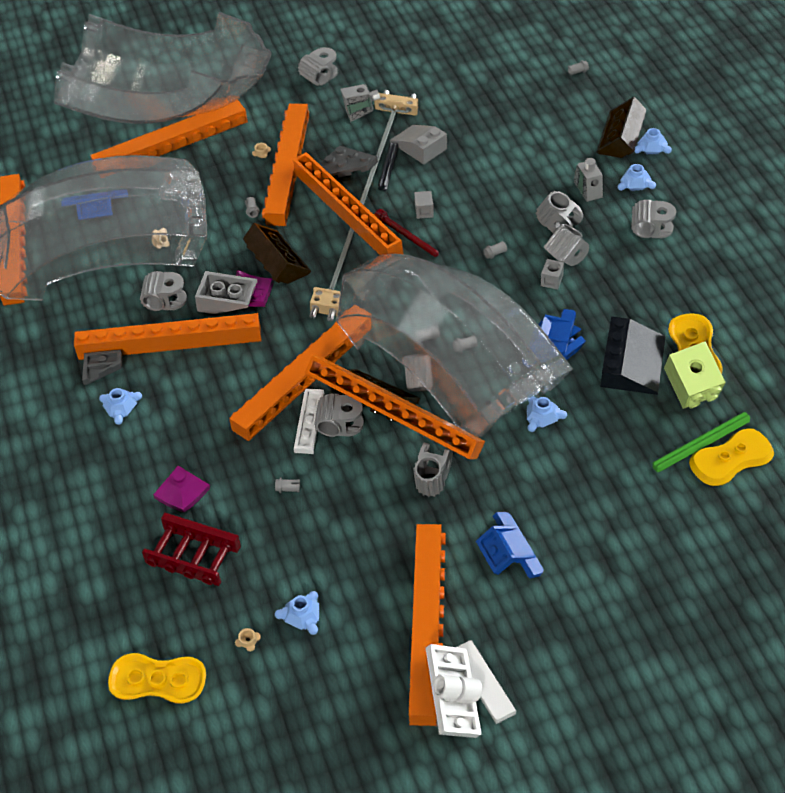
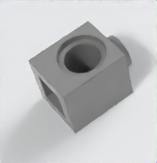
(423, 204)
(552, 274)

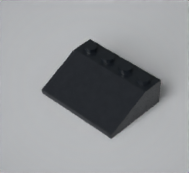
(632, 357)

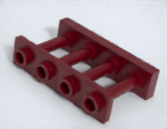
(192, 530)

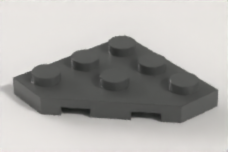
(346, 160)

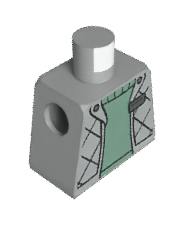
(358, 100)
(589, 180)

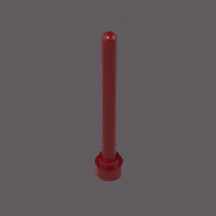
(384, 218)

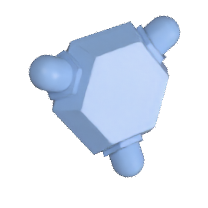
(653, 143)
(636, 179)
(119, 403)
(542, 413)
(301, 612)

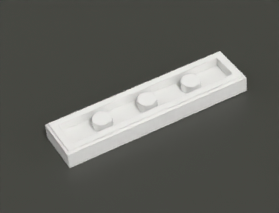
(306, 430)
(492, 693)

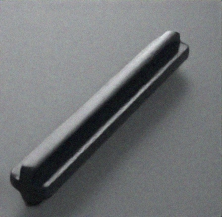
(388, 166)

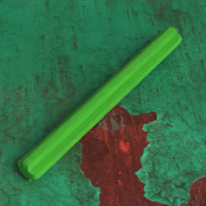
(701, 442)

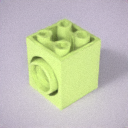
(694, 375)

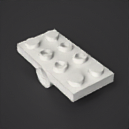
(454, 691)

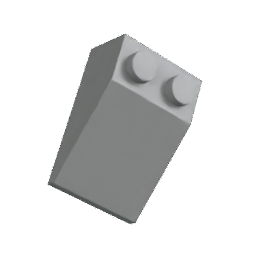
(421, 142)
(223, 292)

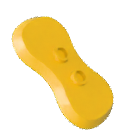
(691, 330)
(721, 463)
(140, 676)

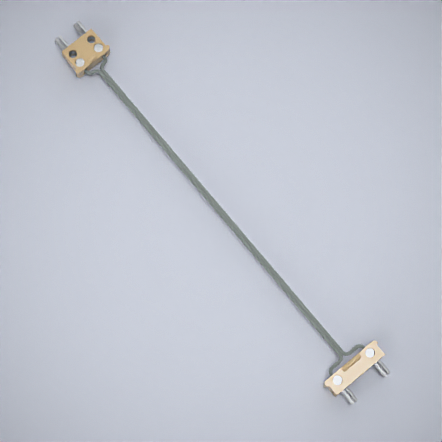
(327, 300)

